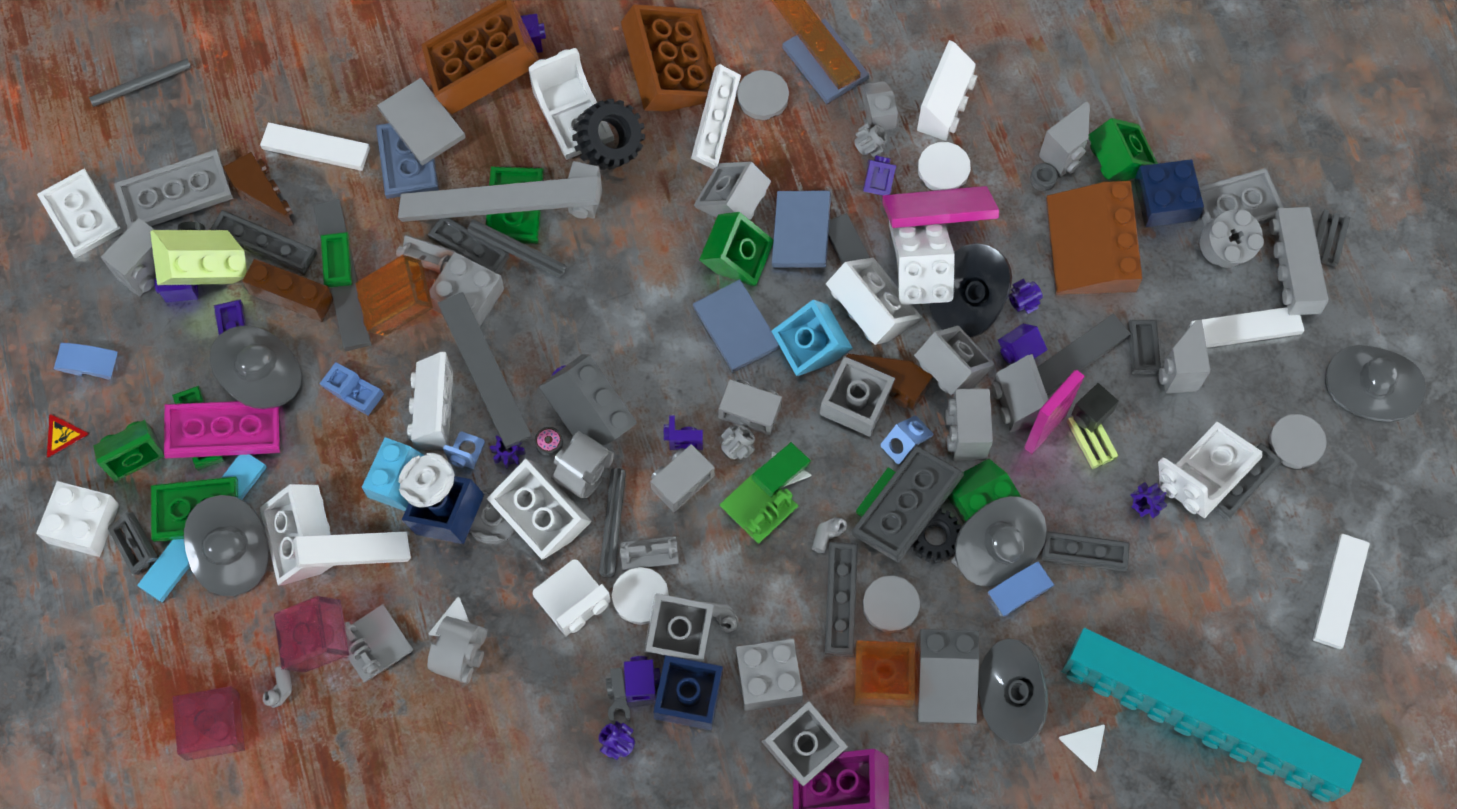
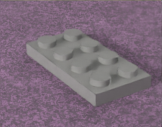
(174, 190)

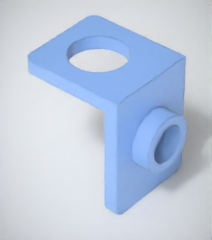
(911, 433)
(460, 458)

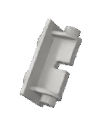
(431, 255)
(649, 553)

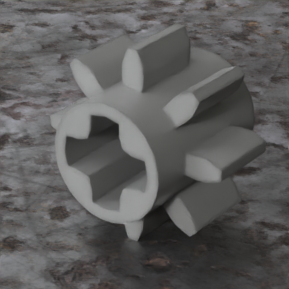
(870, 140)
(737, 442)

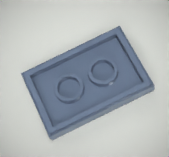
(813, 71)
(400, 168)
(801, 229)
(736, 326)

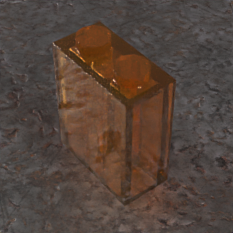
(394, 295)

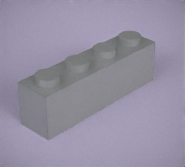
(1298, 261)

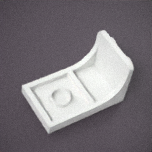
(563, 96)
(924, 264)
(1208, 470)

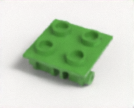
(757, 510)

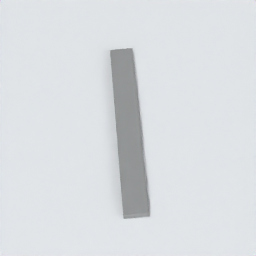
(500, 199)

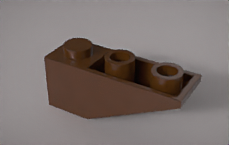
(254, 188)
(910, 380)

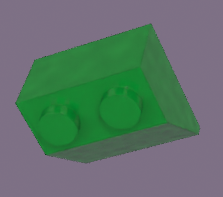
(1120, 149)
(737, 248)
(128, 450)
(979, 487)

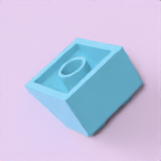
(811, 338)
(384, 473)

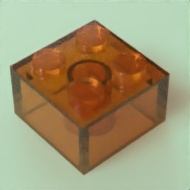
(884, 674)

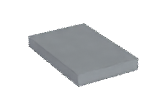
(421, 121)
(1243, 192)

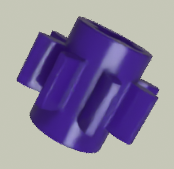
(1025, 296)
(504, 456)
(1148, 500)
(616, 740)

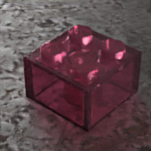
(311, 634)
(208, 723)

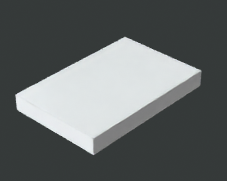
(79, 213)

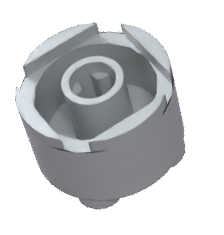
(1245, 233)
(582, 465)
(457, 649)

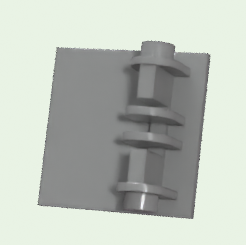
(375, 643)

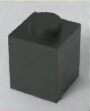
(1094, 408)

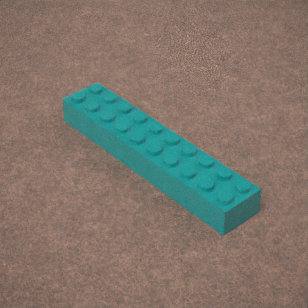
(1211, 716)

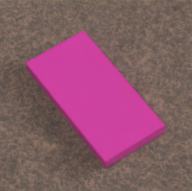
(940, 207)
(1054, 411)
(219, 430)

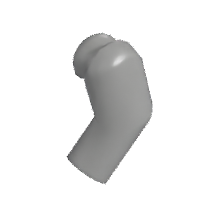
(826, 531)
(724, 616)
(281, 691)

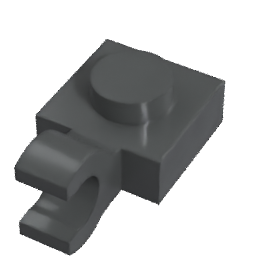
(616, 687)

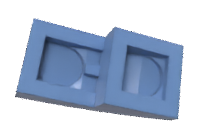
(85, 359)
(351, 388)
(1021, 588)

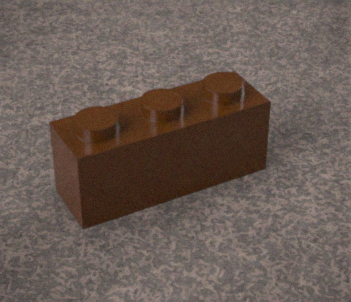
(288, 290)

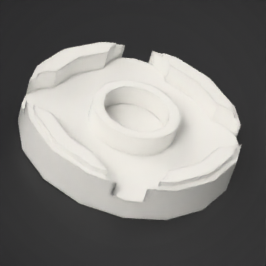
(944, 166)
(426, 480)
(635, 594)

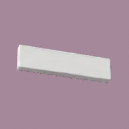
(716, 116)
(315, 146)
(1250, 327)
(351, 549)
(1341, 591)

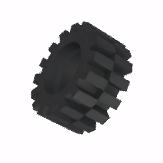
(942, 551)

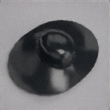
(980, 290)

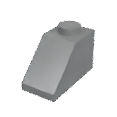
(879, 105)

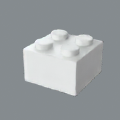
(78, 518)

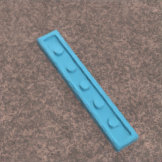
(173, 561)

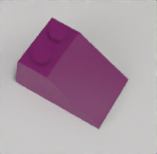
(848, 782)

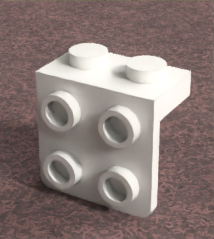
(571, 597)

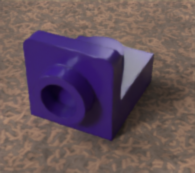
(879, 176)
(682, 438)

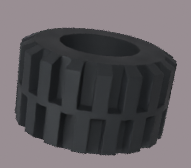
(624, 122)

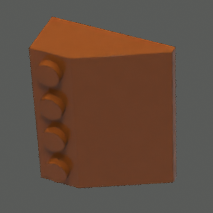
(479, 55)
(669, 56)
(1094, 239)

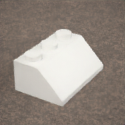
(947, 93)
(872, 300)
(431, 403)
(538, 509)
(292, 514)

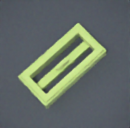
(1112, 454)

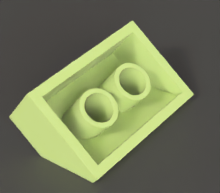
(197, 257)

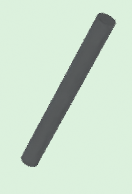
(140, 82)

